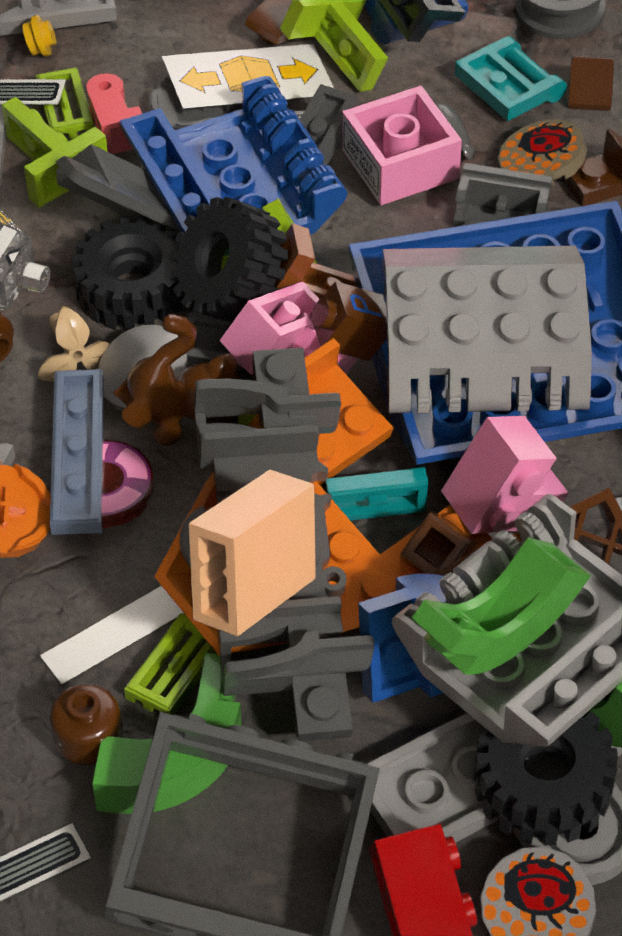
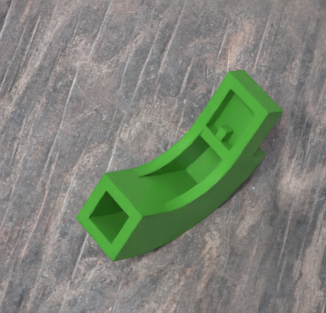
(506, 614)
(124, 759)

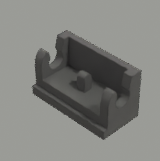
(499, 194)

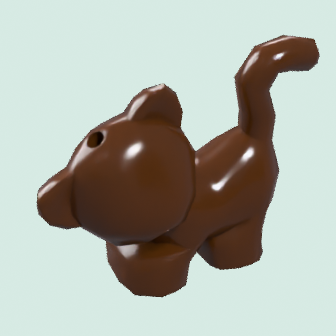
(155, 392)

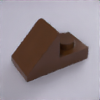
(600, 175)

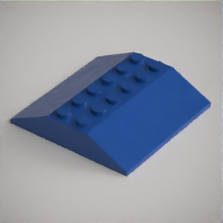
(598, 237)

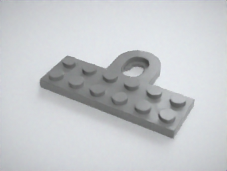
(435, 784)

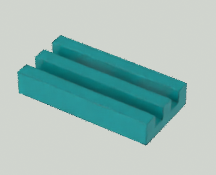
(380, 493)

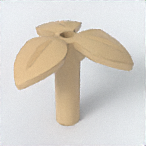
(71, 335)

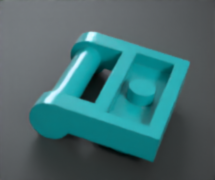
(502, 86)

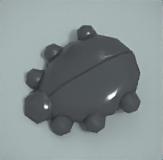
(458, 125)

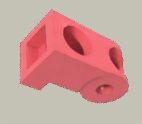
(108, 108)

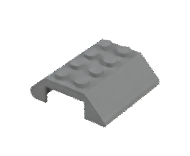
(487, 320)
(558, 674)

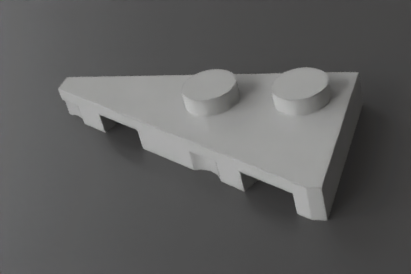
(59, 13)

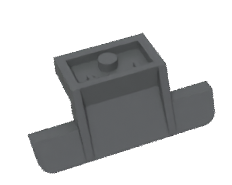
(113, 184)

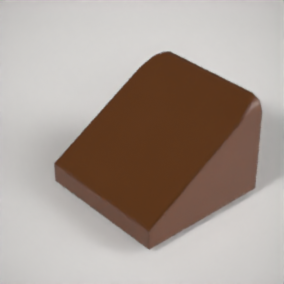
(591, 83)
(437, 544)

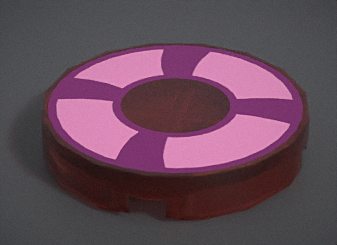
(126, 483)

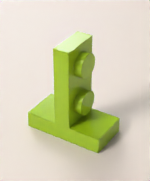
(340, 34)
(44, 147)

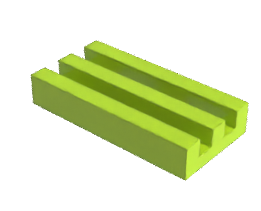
(69, 124)
(155, 698)

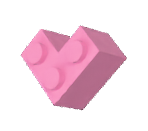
(277, 322)
(502, 475)

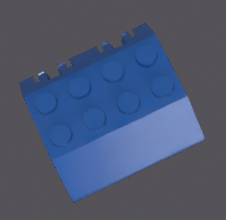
(240, 156)

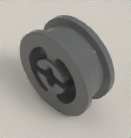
(560, 17)

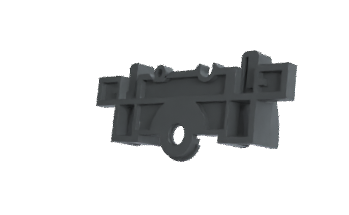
(286, 444)

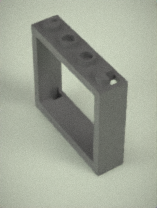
(246, 750)

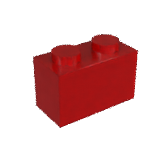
(421, 885)

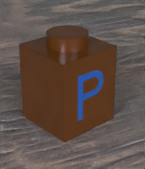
(352, 318)

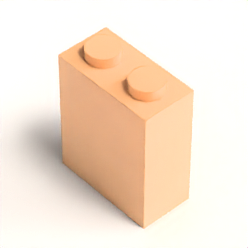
(252, 552)

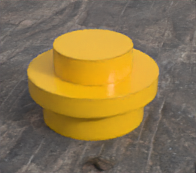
(39, 36)

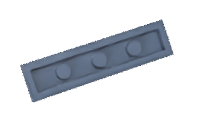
(77, 452)

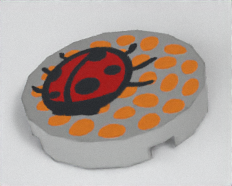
(538, 895)

